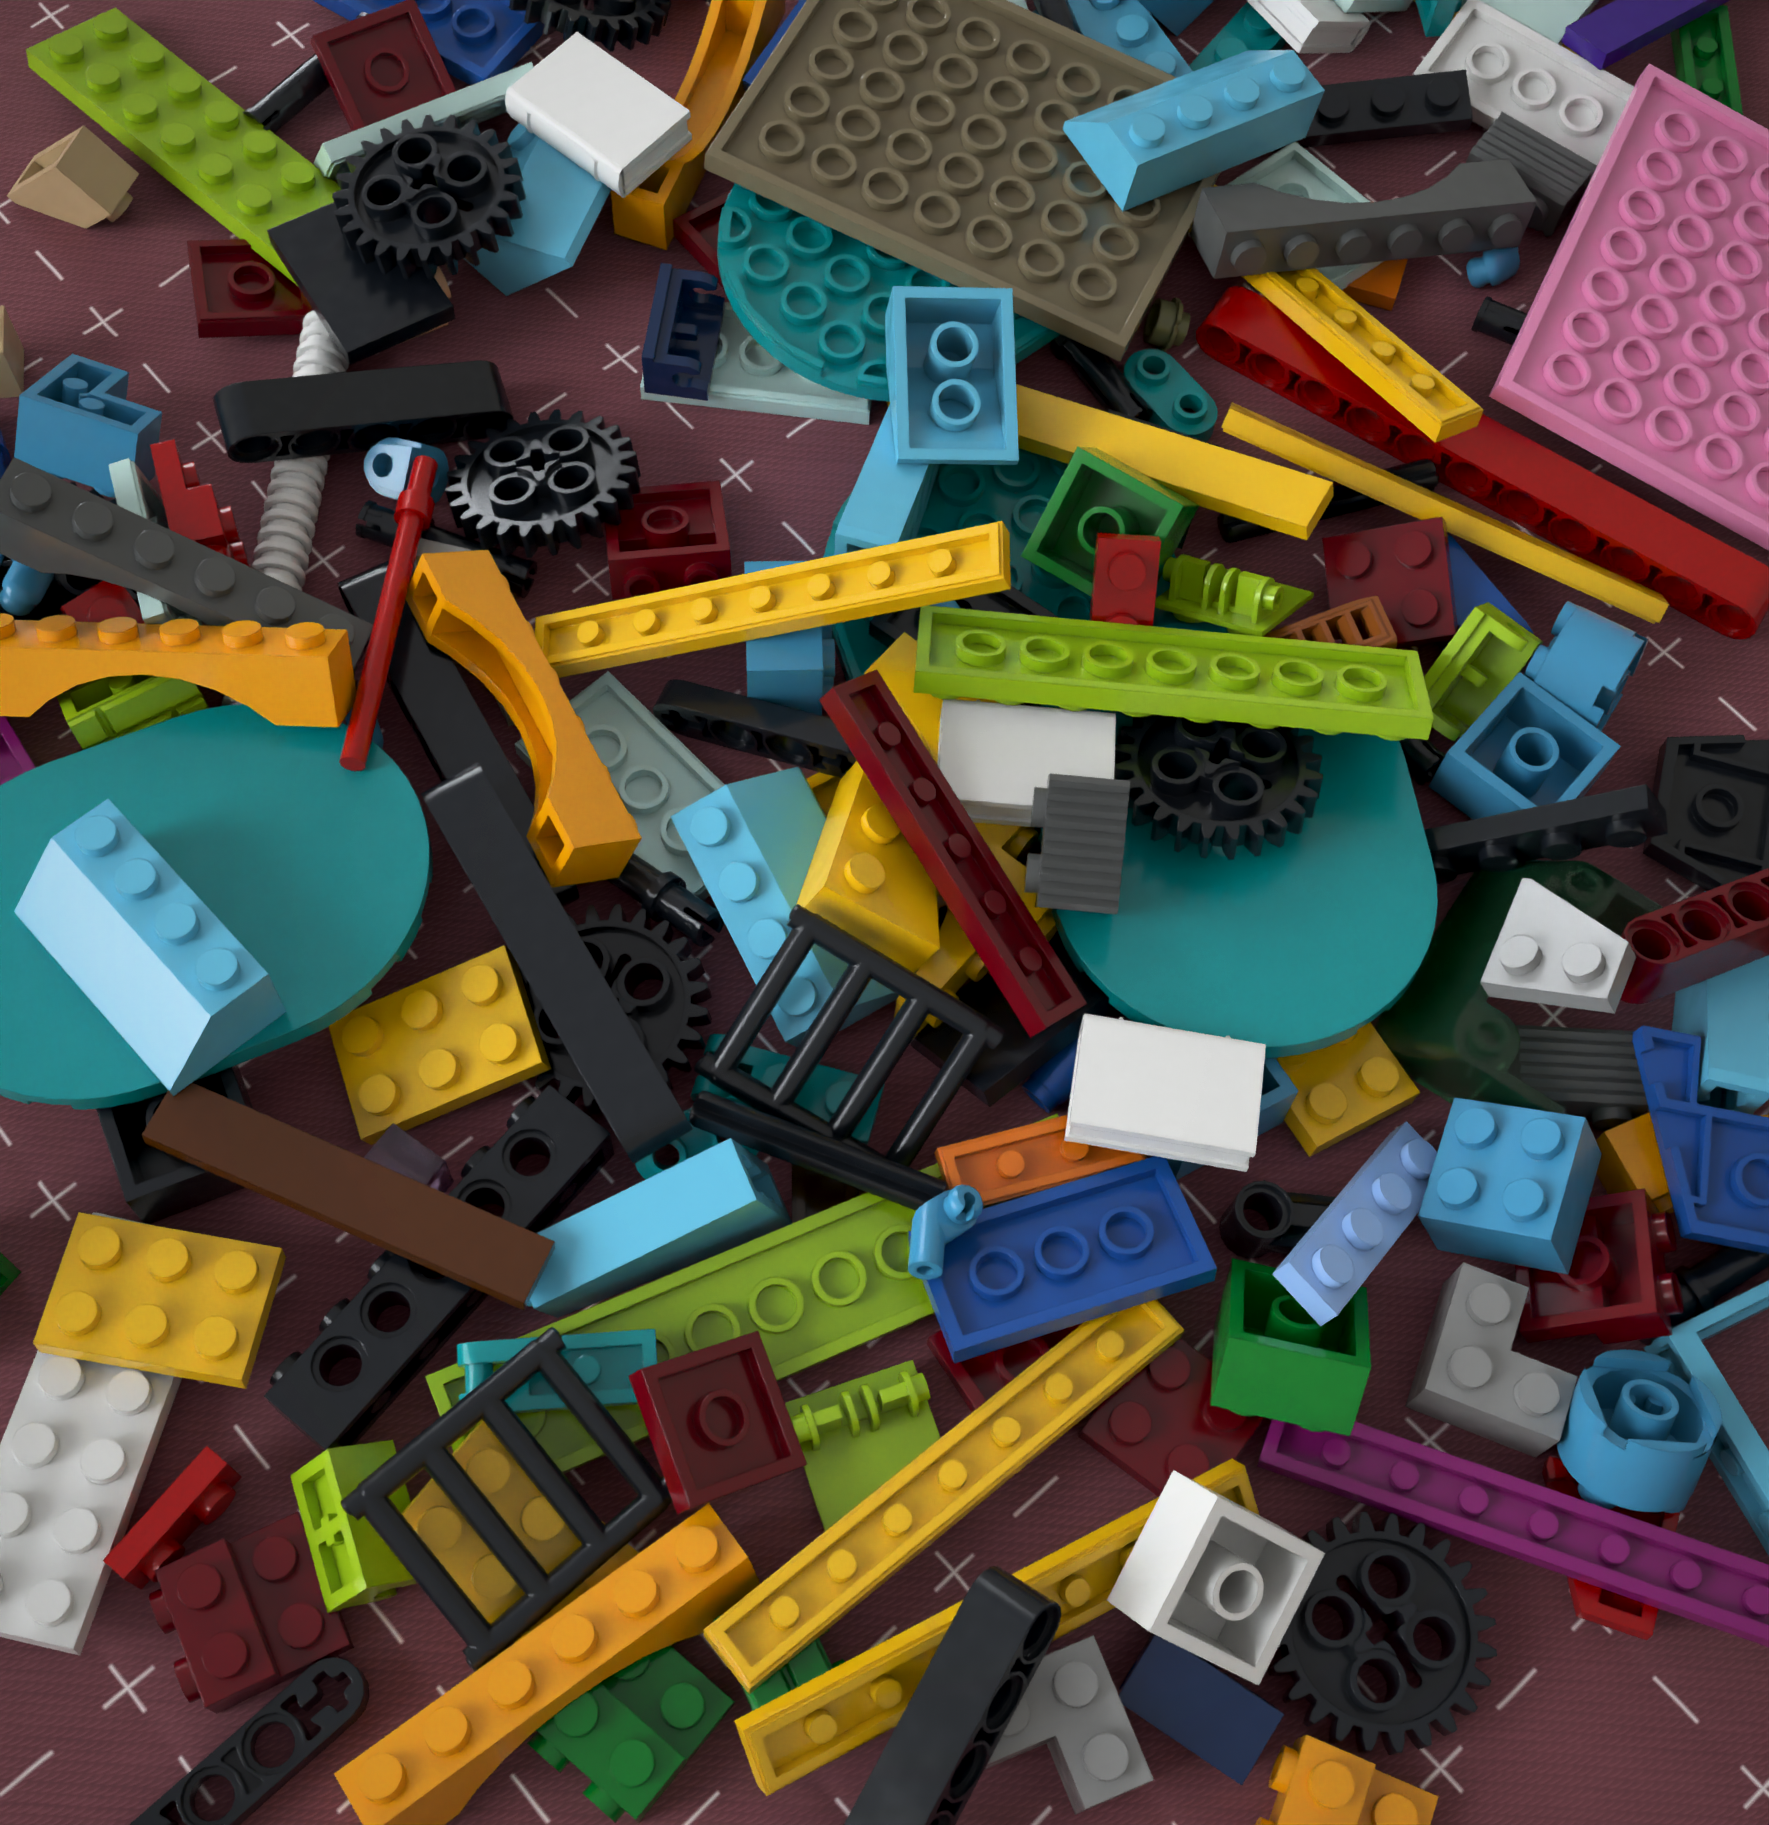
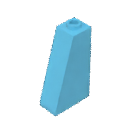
(886, 498)
(1734, 1033)
(659, 1228)

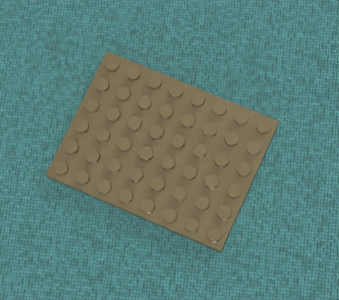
(950, 152)

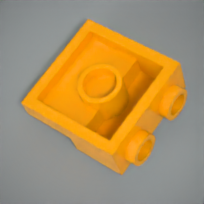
(1337, 1788)

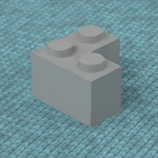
(1475, 1378)
(1084, 1725)

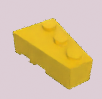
(871, 878)

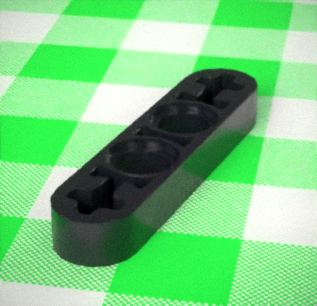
(753, 727)
(237, 1757)

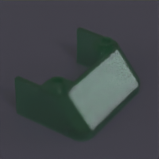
(1442, 1022)

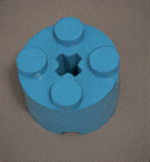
(1587, 662)
(1638, 1433)

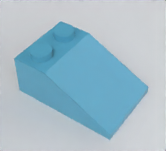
(952, 375)

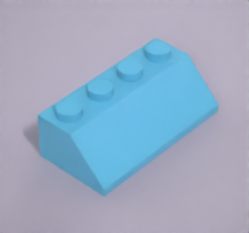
(1197, 124)
(555, 220)
(753, 856)
(145, 948)

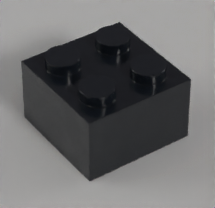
(151, 1179)

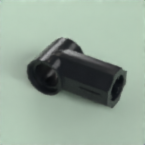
(1287, 1216)

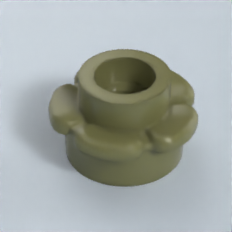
(1166, 324)

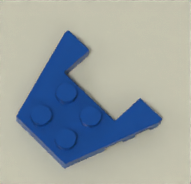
(1708, 1153)

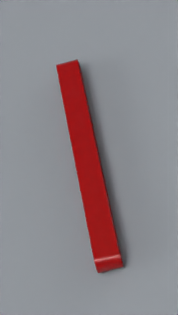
(1500, 472)

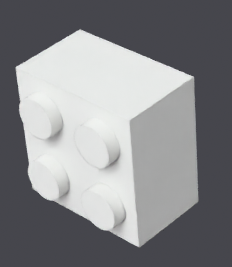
(1215, 1578)

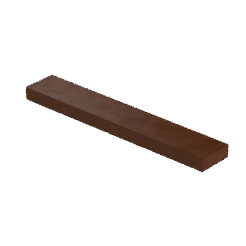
(351, 1193)

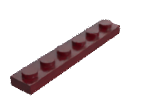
(953, 852)

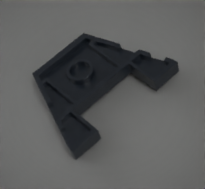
(1714, 808)

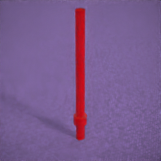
(413, 516)

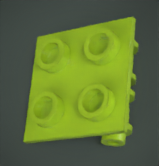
(1227, 597)
(861, 1435)

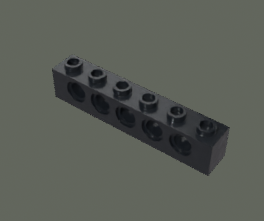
(438, 1307)

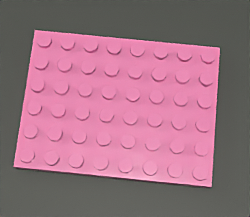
(1660, 309)

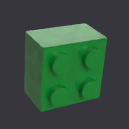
(1103, 497)
(1279, 1359)

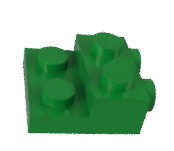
(635, 1731)

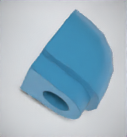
(391, 462)

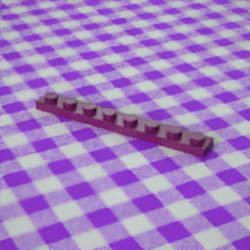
(1529, 1523)

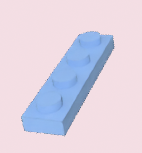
(1359, 1225)

